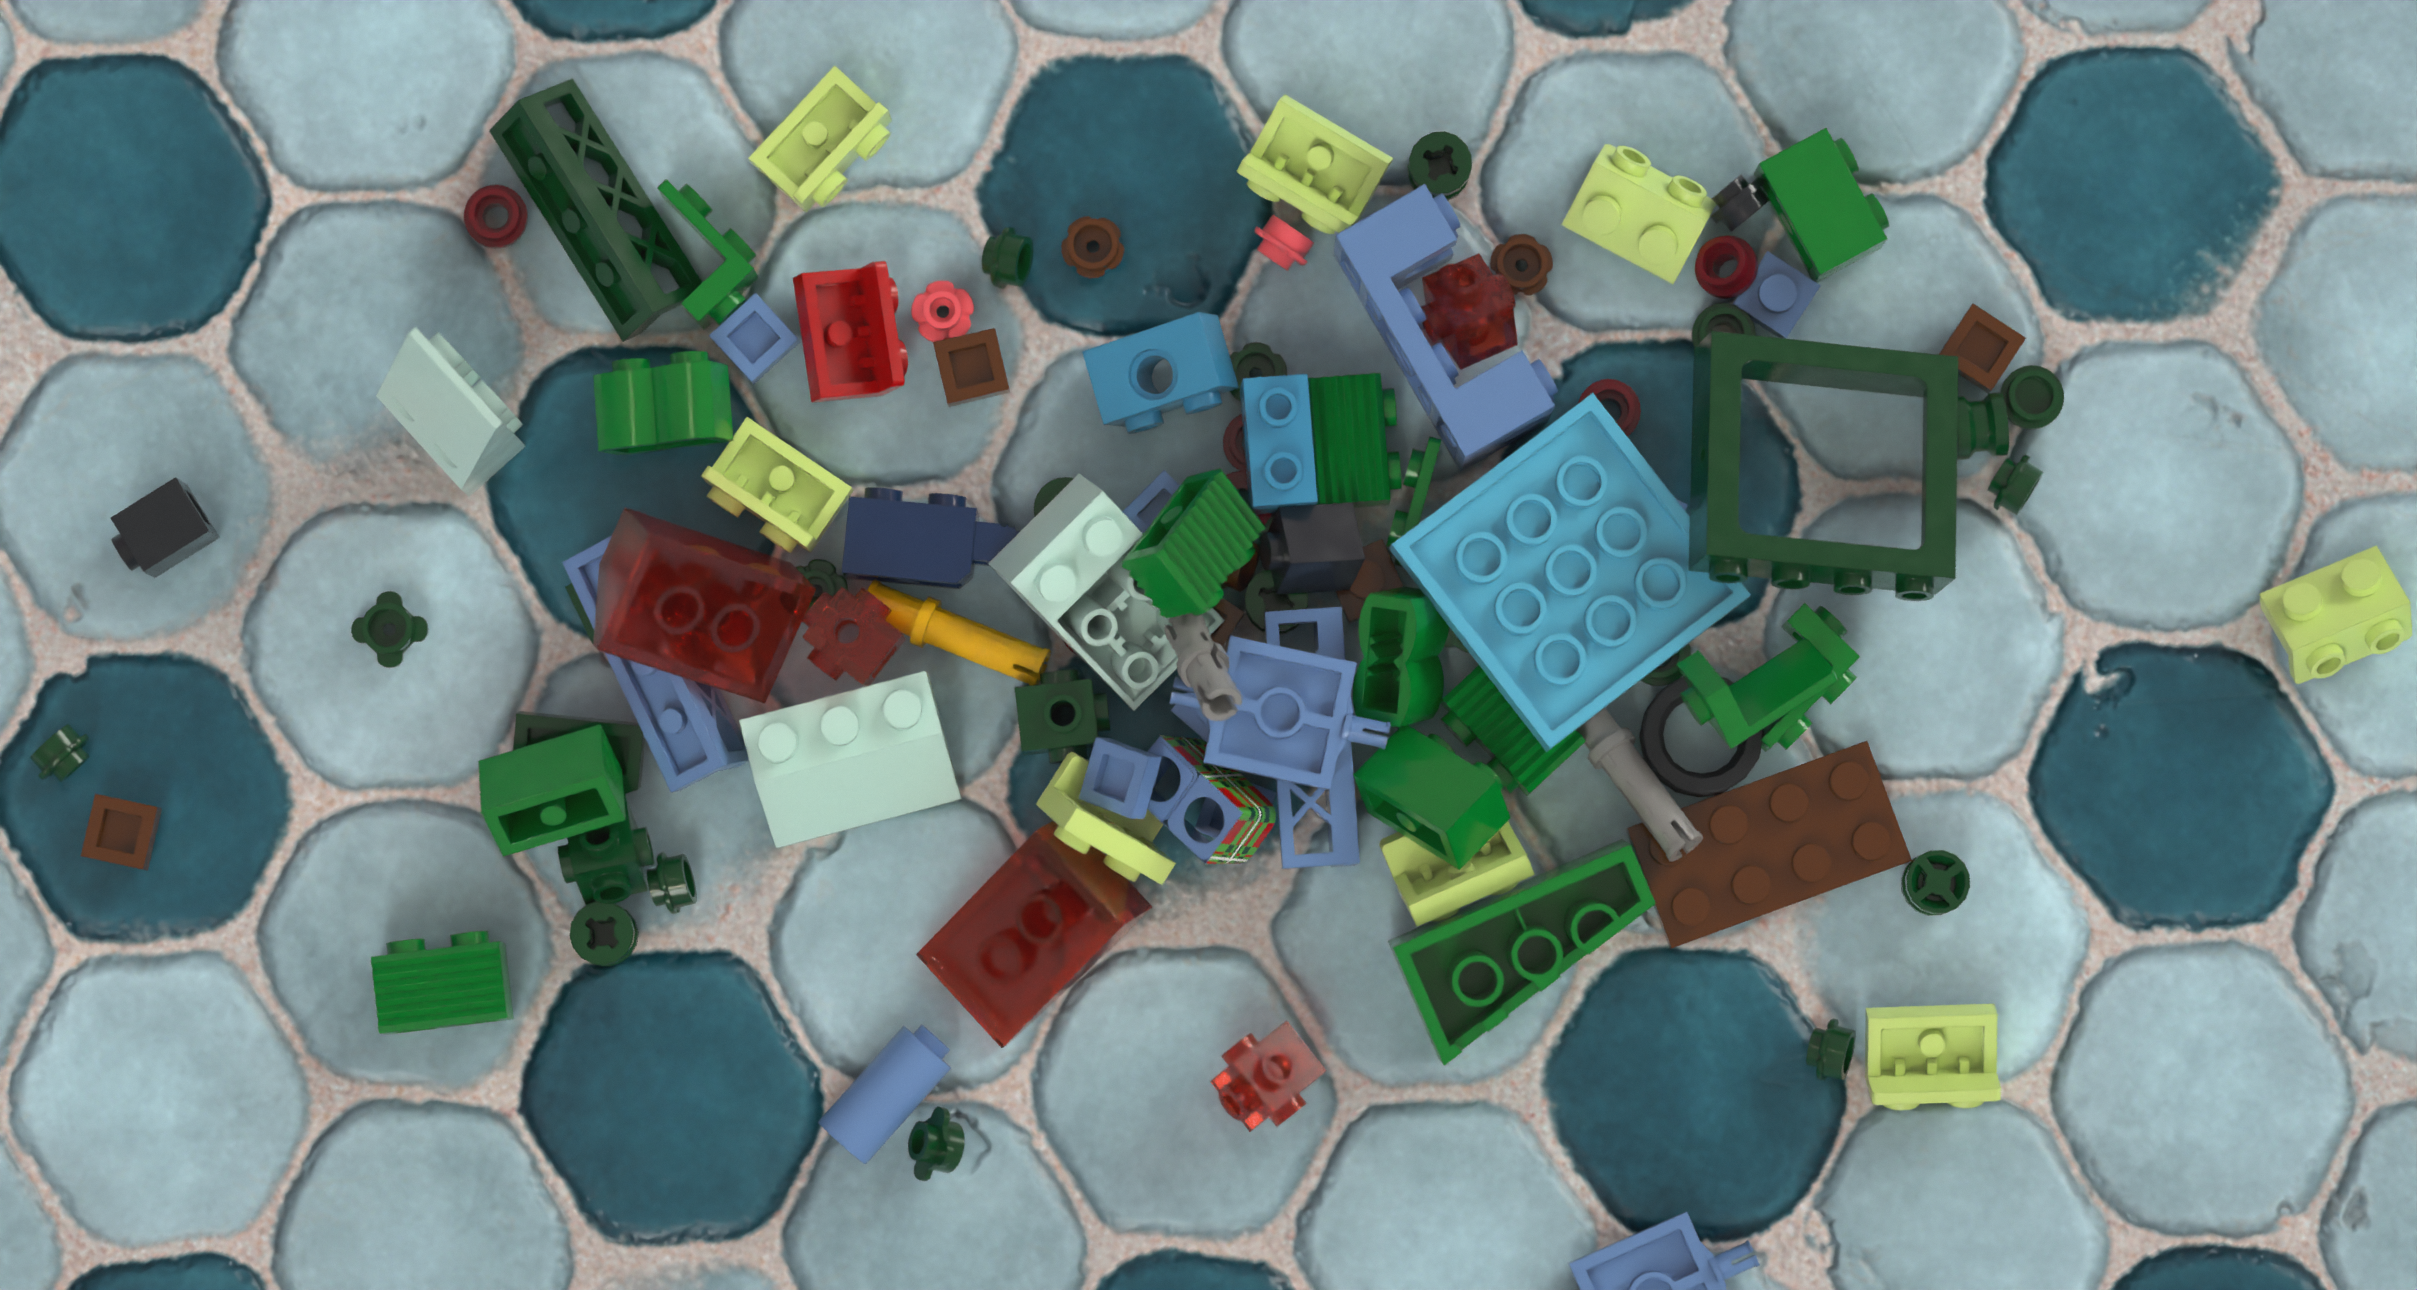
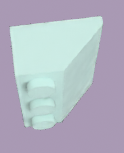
(850, 759)

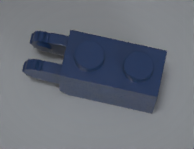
(918, 541)

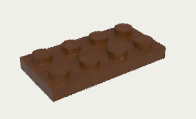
(1774, 845)

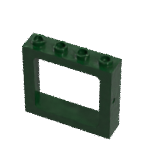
(1732, 554)

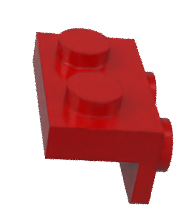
(850, 332)

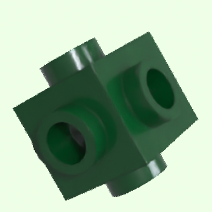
(1039, 703)
(608, 860)

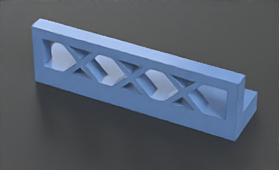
(680, 718)
(1340, 799)

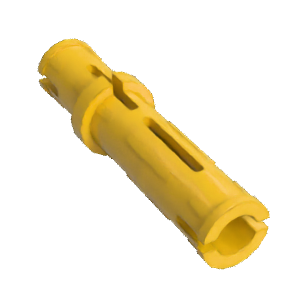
(961, 636)

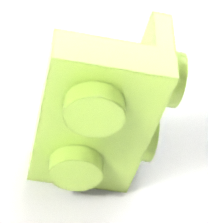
(822, 140)
(1314, 167)
(1640, 211)
(777, 486)
(2338, 615)
(1084, 824)
(1438, 890)
(1931, 1055)

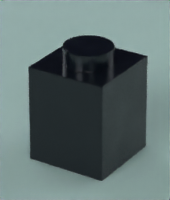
(162, 529)
(1312, 548)

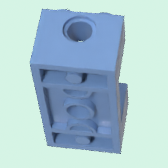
(1389, 253)

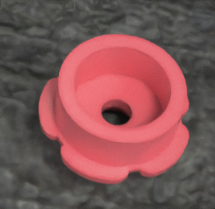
(1283, 243)
(942, 294)

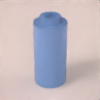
(887, 1092)

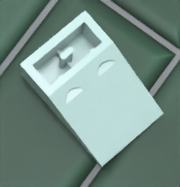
(455, 423)
(1074, 580)

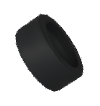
(1674, 775)

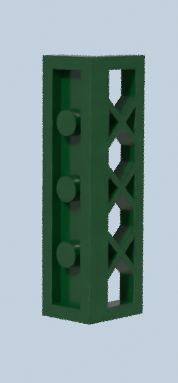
(585, 211)

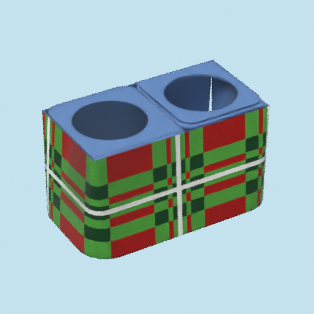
(1245, 809)

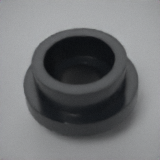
(1739, 201)

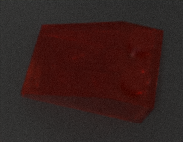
(1032, 932)

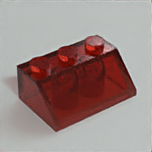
(697, 605)

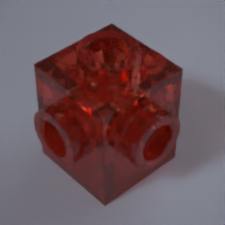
(1469, 310)
(868, 652)
(1267, 1077)

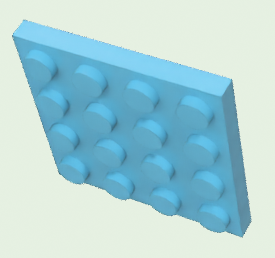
(1566, 572)

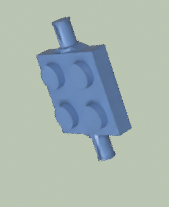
(1290, 715)
(1660, 1259)

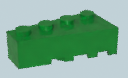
(1516, 943)

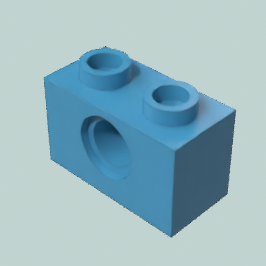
(1125, 366)
(1278, 442)

